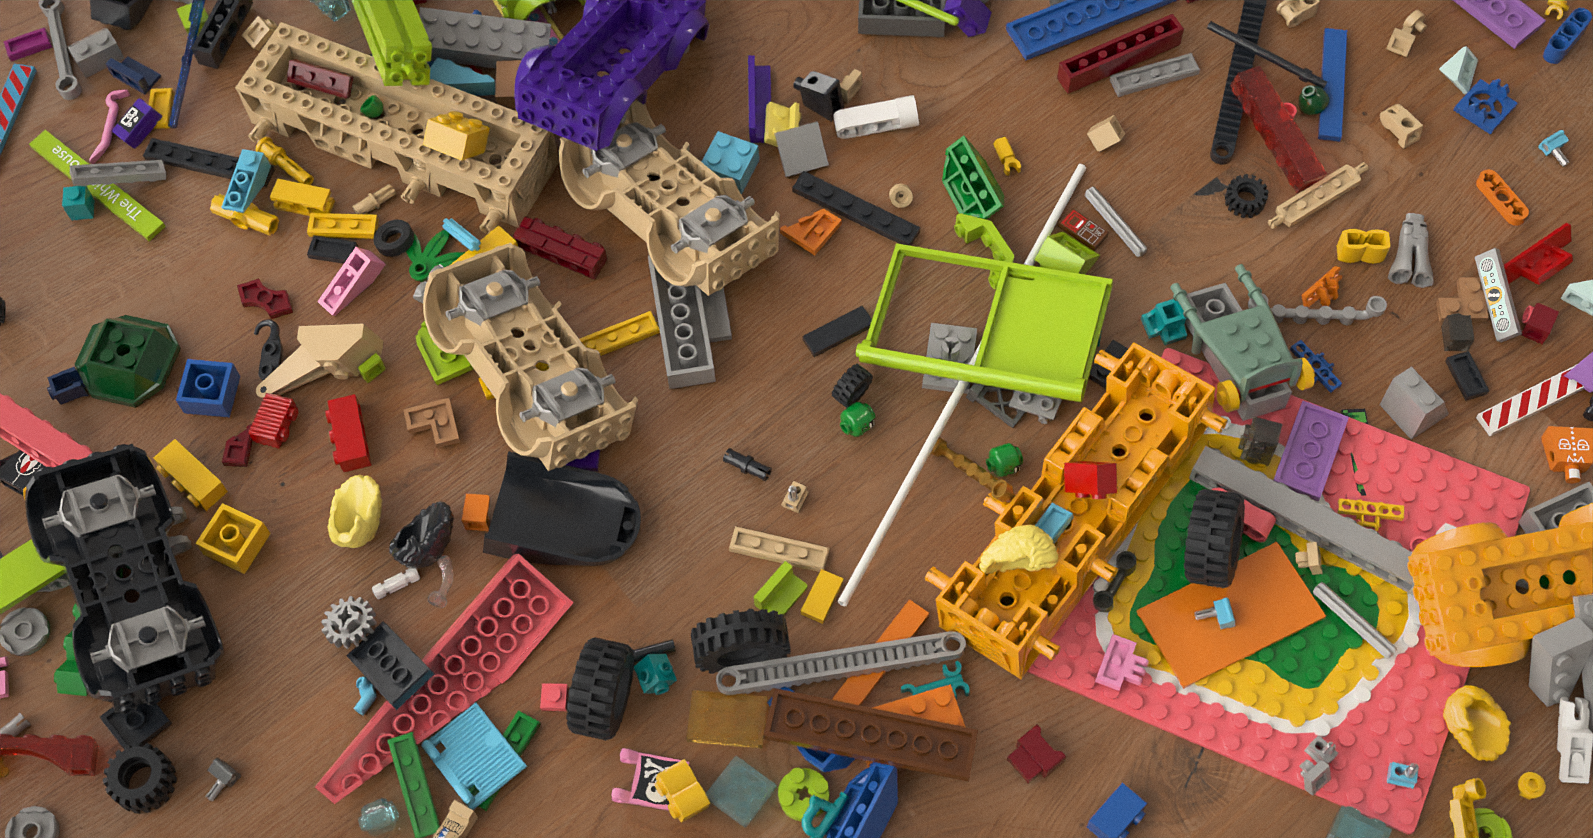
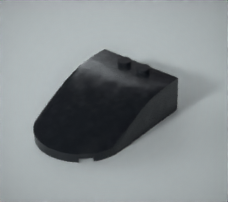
(561, 515)

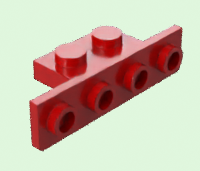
(1542, 258)

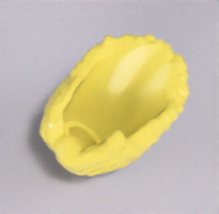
(355, 512)
(1020, 548)

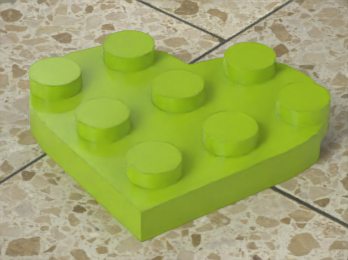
(440, 364)

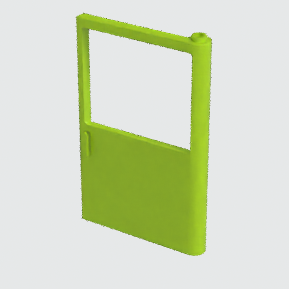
(1035, 336)

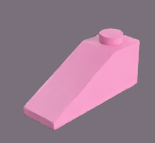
(351, 280)

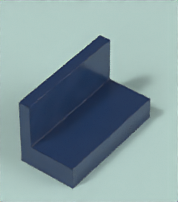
(133, 74)

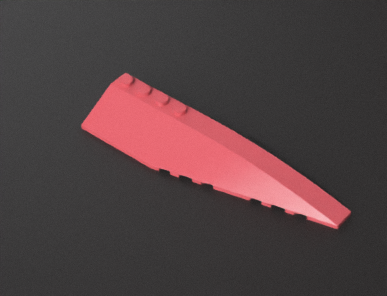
(467, 664)

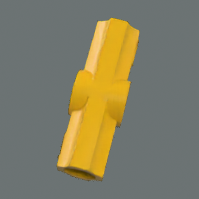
(251, 218)

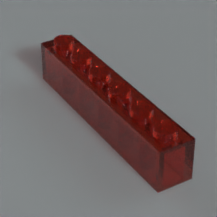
(1278, 129)

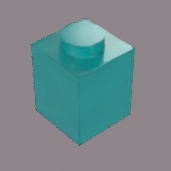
(78, 202)

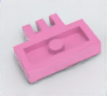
(1121, 664)

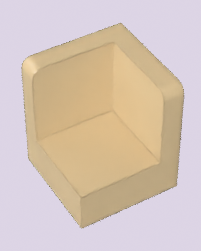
(1106, 133)

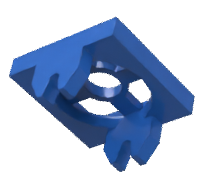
(1479, 116)

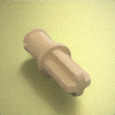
(374, 201)

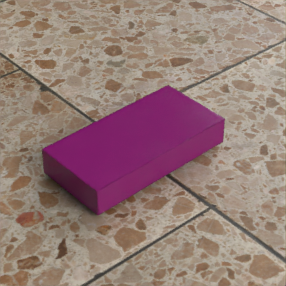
(27, 44)

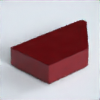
(238, 449)

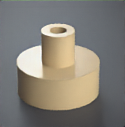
(1415, 21)
(900, 195)

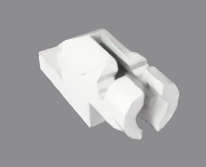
(1574, 741)

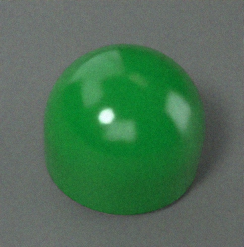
(372, 107)

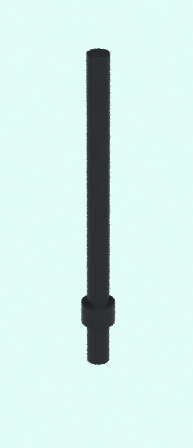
(1304, 74)

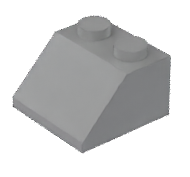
(94, 51)

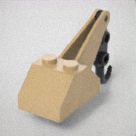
(322, 351)

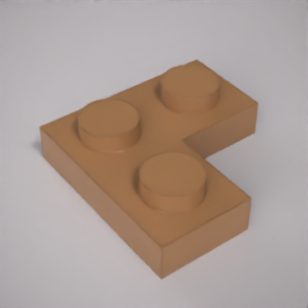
(1470, 301)
(437, 416)

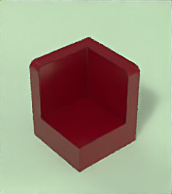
(1540, 323)

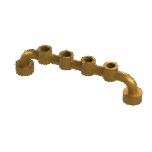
(999, 489)

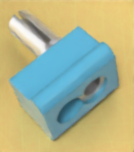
(1553, 144)
(1222, 610)
(1407, 776)

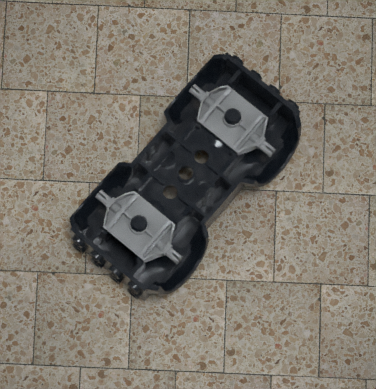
(120, 647)

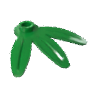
(428, 258)

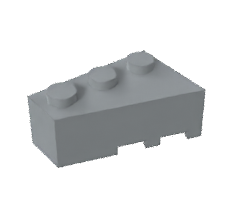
(1559, 660)

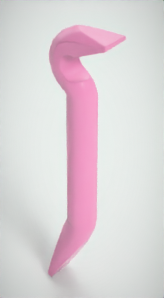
(110, 123)

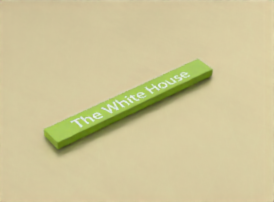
(109, 195)

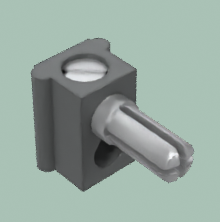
(225, 777)

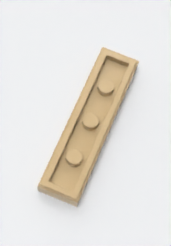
(779, 549)

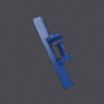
(1325, 368)

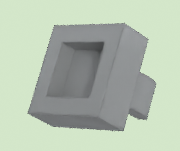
(1315, 775)

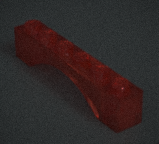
(72, 755)

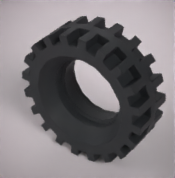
(739, 639)

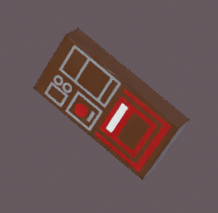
(1083, 229)

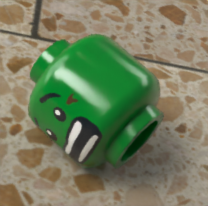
(857, 419)
(1004, 460)

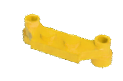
(1462, 807)

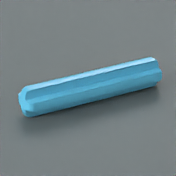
(461, 234)

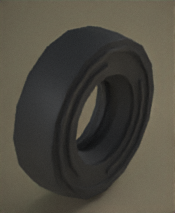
(399, 246)

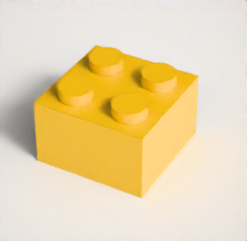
(456, 135)
(233, 538)

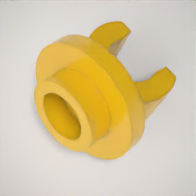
(1557, 5)
(1531, 785)

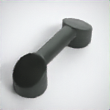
(1126, 566)

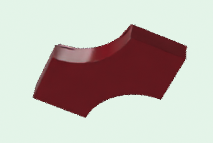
(257, 295)

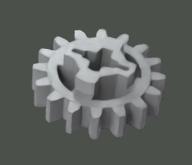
(349, 622)

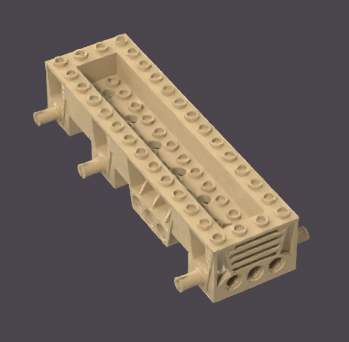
(501, 190)

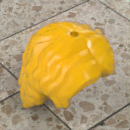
(1477, 723)

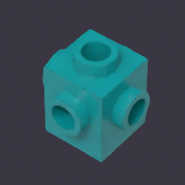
(655, 673)

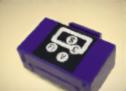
(137, 123)

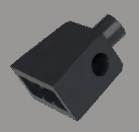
(820, 94)

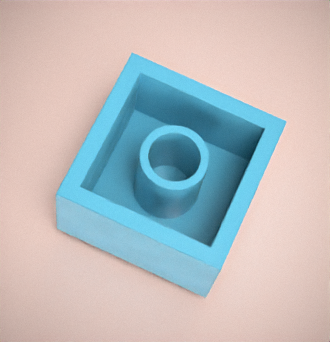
(732, 158)

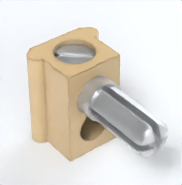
(793, 500)

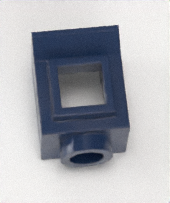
(66, 386)

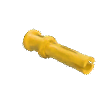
(278, 156)

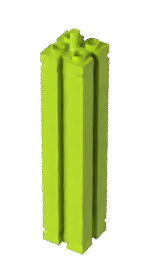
(396, 40)

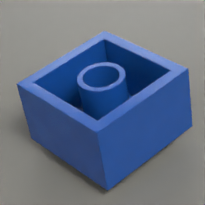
(208, 388)

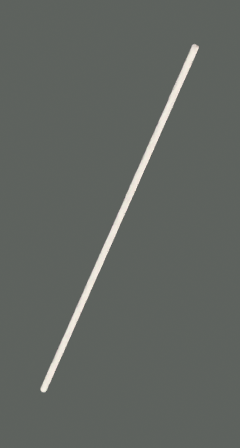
(946, 413)

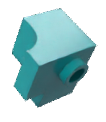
(1165, 321)

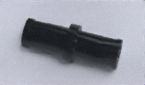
(747, 464)

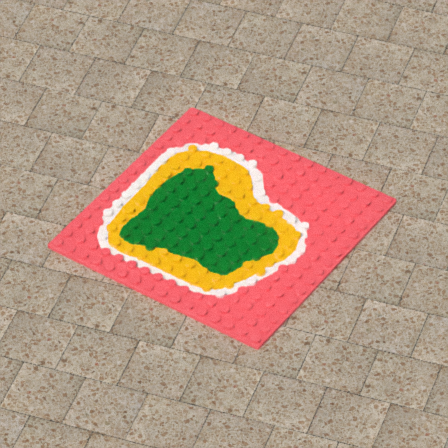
(1325, 674)

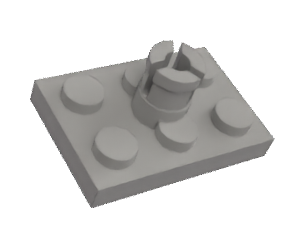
(949, 344)

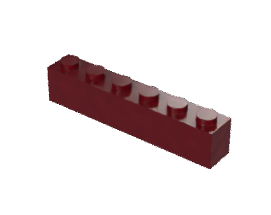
(1120, 53)

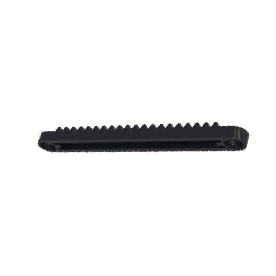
(1241, 60)

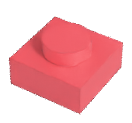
(554, 697)

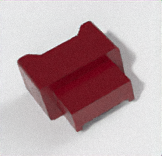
(1035, 756)

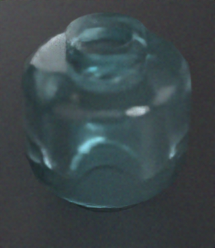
(378, 817)

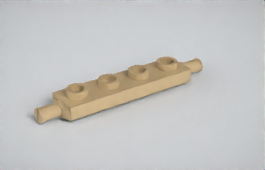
(1318, 195)

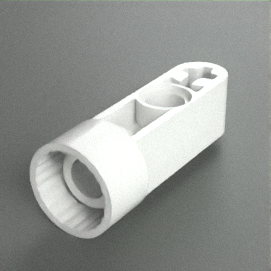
(876, 117)

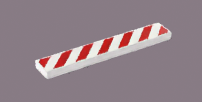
(1528, 403)

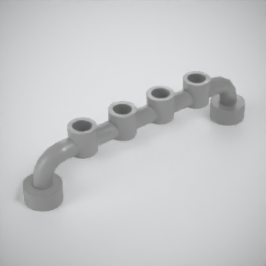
(1375, 307)

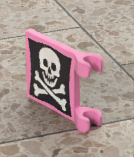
(643, 787)

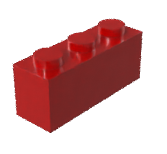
(348, 433)

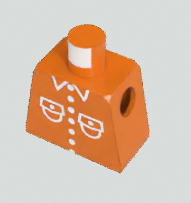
(1569, 450)

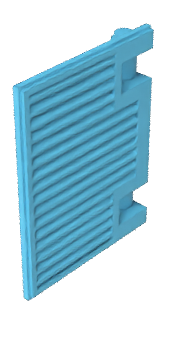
(474, 756)

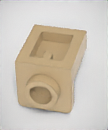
(259, 32)
(851, 85)

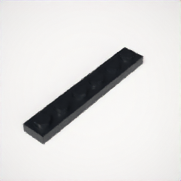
(856, 209)

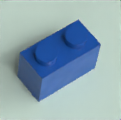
(1118, 814)

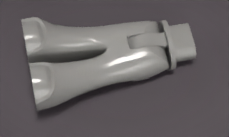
(1413, 240)

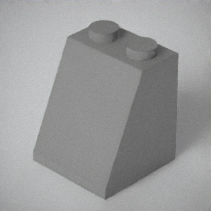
(1413, 403)

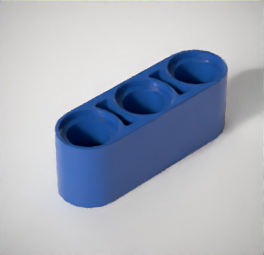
(1567, 35)

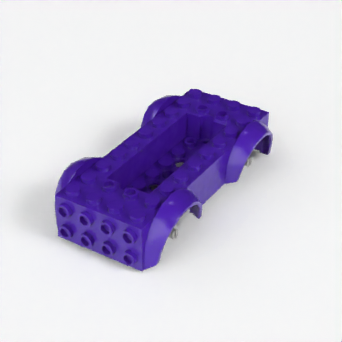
(561, 83)

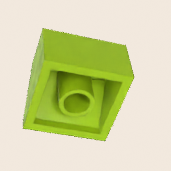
(1066, 254)

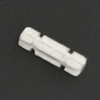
(395, 583)

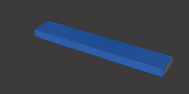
(1334, 73)

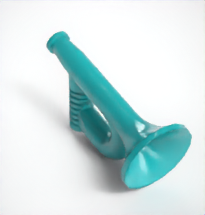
(832, 810)

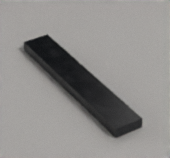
(195, 159)

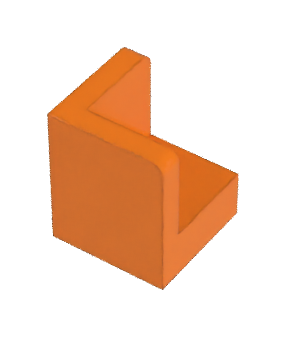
(476, 512)

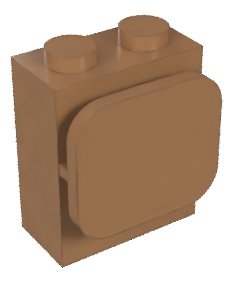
(505, 83)

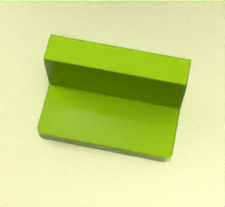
(780, 590)

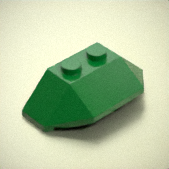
(971, 181)

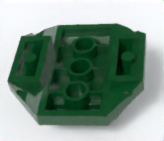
(128, 377)

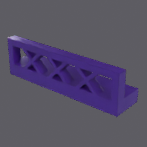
(759, 96)

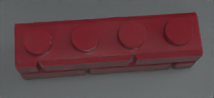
(560, 247)

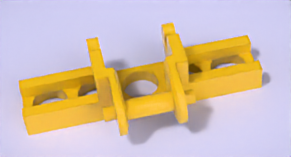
(1359, 513)

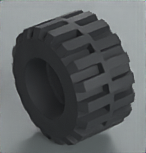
(124, 767)

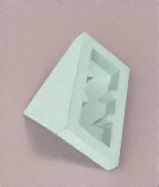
(1461, 69)

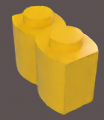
(1363, 246)
(682, 791)

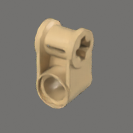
(1297, 10)

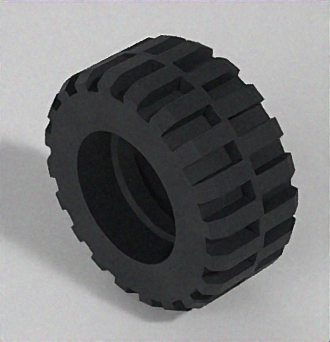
(1214, 538)
(600, 688)

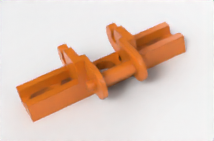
(1326, 291)

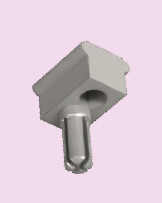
(1326, 753)

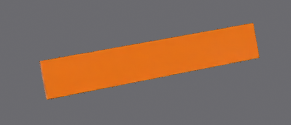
(903, 626)

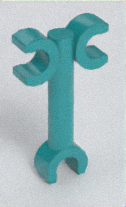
(953, 678)

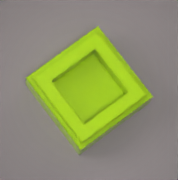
(371, 368)

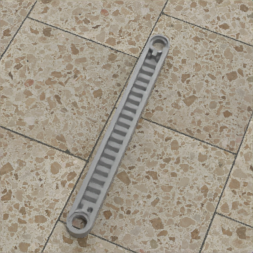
(841, 663)

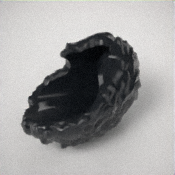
(424, 538)

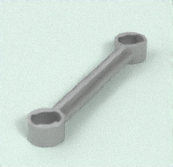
(60, 49)

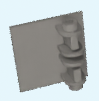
(1039, 405)

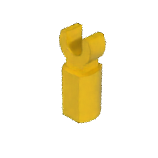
(1006, 155)

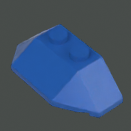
(870, 804)

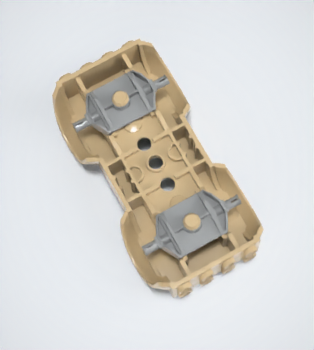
(691, 244)
(540, 413)

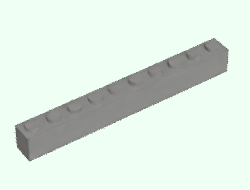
(1307, 518)

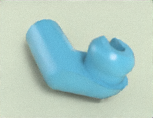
(367, 693)

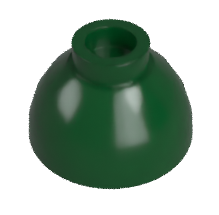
(1313, 100)

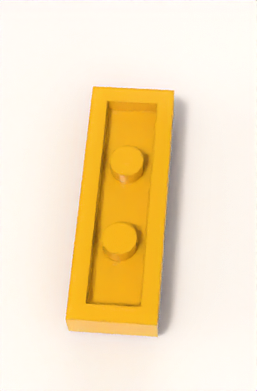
(342, 225)

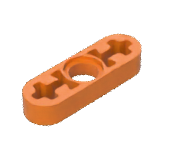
(1502, 207)

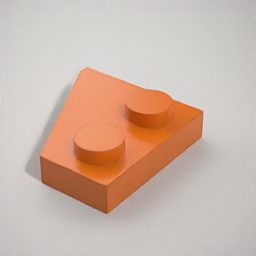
(813, 230)

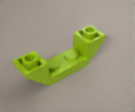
(972, 228)

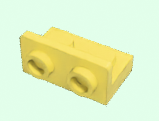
(779, 119)

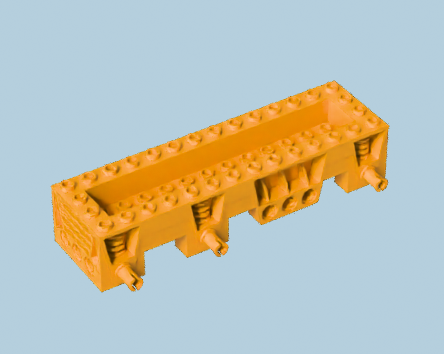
(1154, 450)

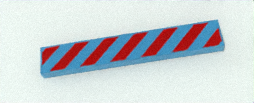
(13, 98)

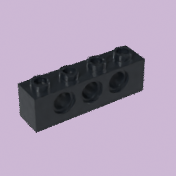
(220, 31)

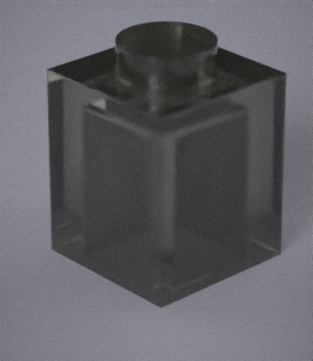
(1457, 332)

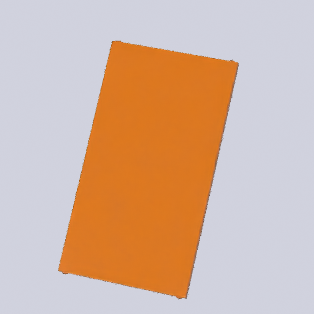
(1266, 604)

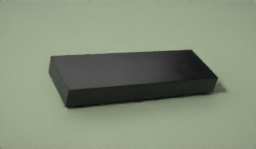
(837, 331)

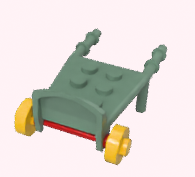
(1247, 347)

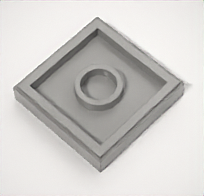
(801, 149)

